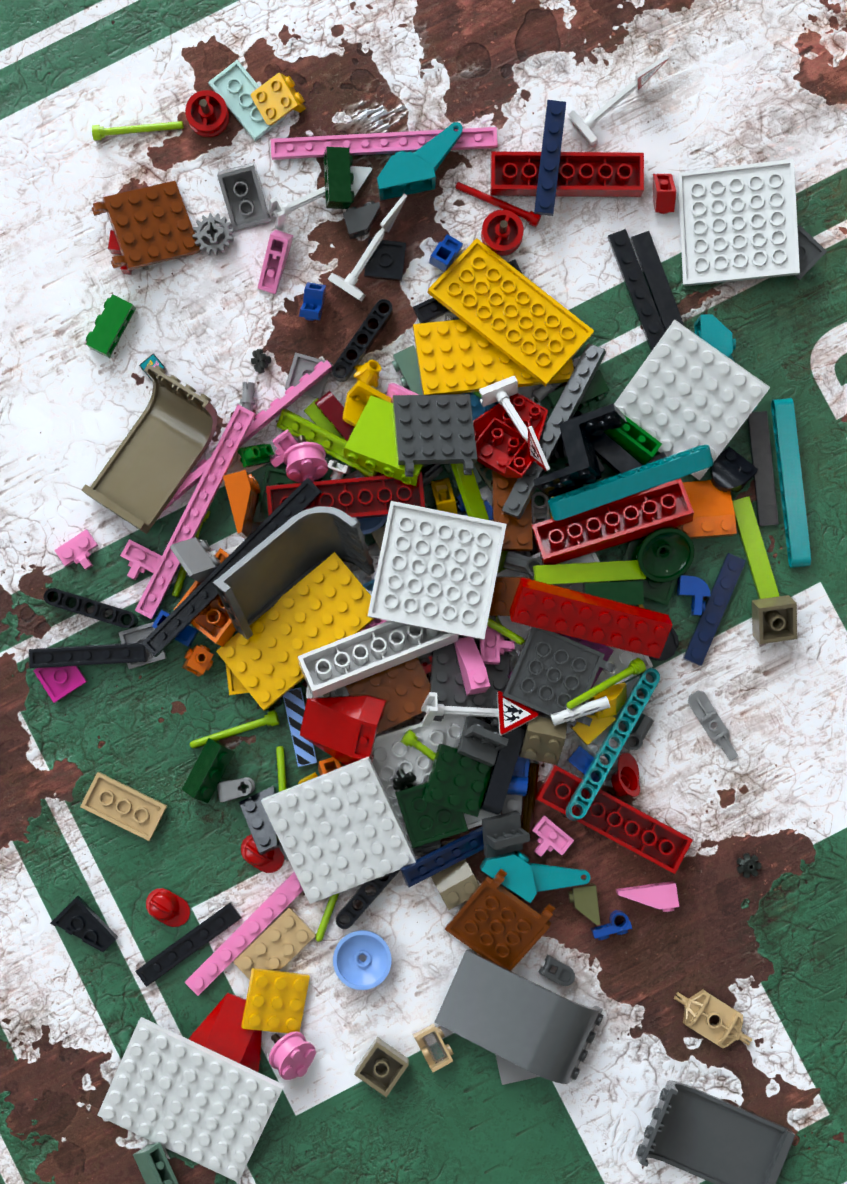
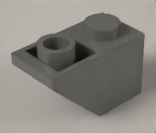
(360, 220)

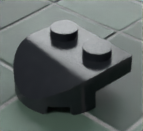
(731, 471)

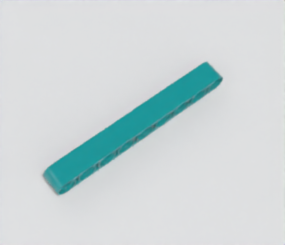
(630, 482)
(791, 482)
(609, 752)

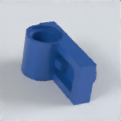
(581, 760)
(519, 779)
(603, 931)

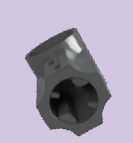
(520, 562)
(639, 731)

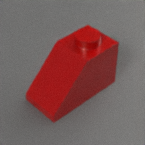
(664, 193)

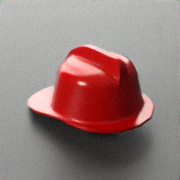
(626, 777)
(268, 862)
(167, 907)

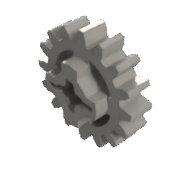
(221, 233)

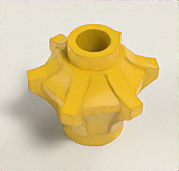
(368, 373)

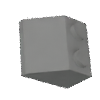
(195, 558)

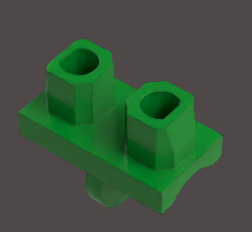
(255, 455)

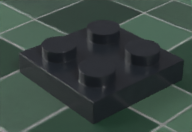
(386, 261)

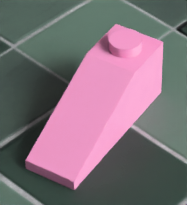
(275, 260)
(471, 666)
(656, 895)

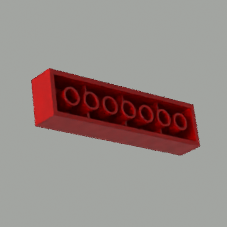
(578, 174)
(355, 496)
(613, 523)
(590, 618)
(617, 821)

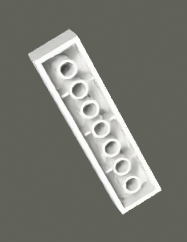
(367, 654)

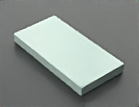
(235, 88)

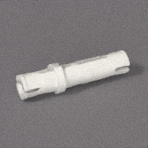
(580, 711)

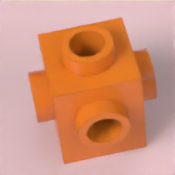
(198, 660)

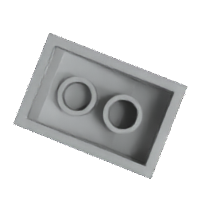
(243, 196)

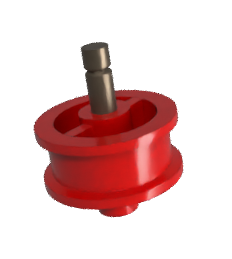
(207, 113)
(502, 232)

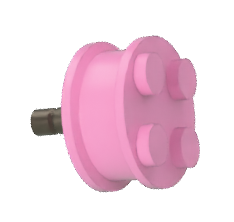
(305, 461)
(291, 1055)

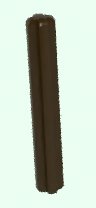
(529, 802)

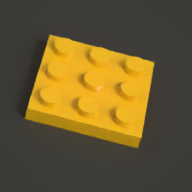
(275, 1001)

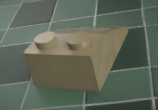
(455, 882)

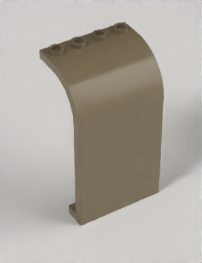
(156, 452)

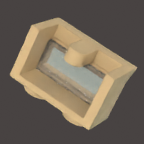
(433, 1047)

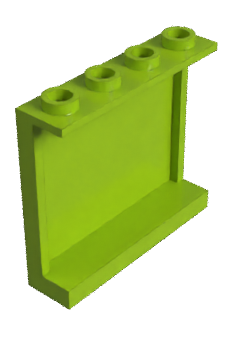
(374, 442)

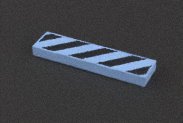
(295, 710)

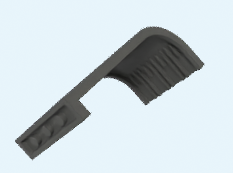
(286, 558)
(518, 1019)
(714, 1138)

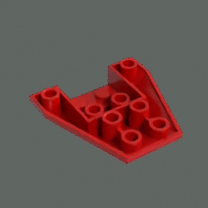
(499, 441)
(343, 725)
(225, 1036)

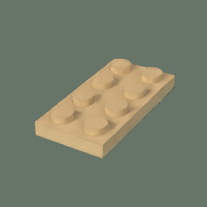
(123, 806)
(276, 944)

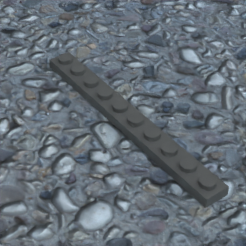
(551, 434)

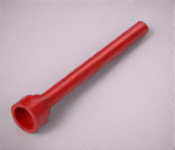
(532, 218)

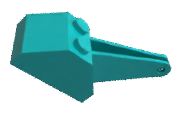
(415, 171)
(715, 334)
(529, 878)

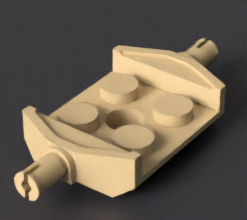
(698, 1012)

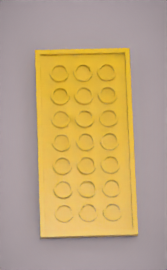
(510, 312)
(462, 361)
(310, 615)

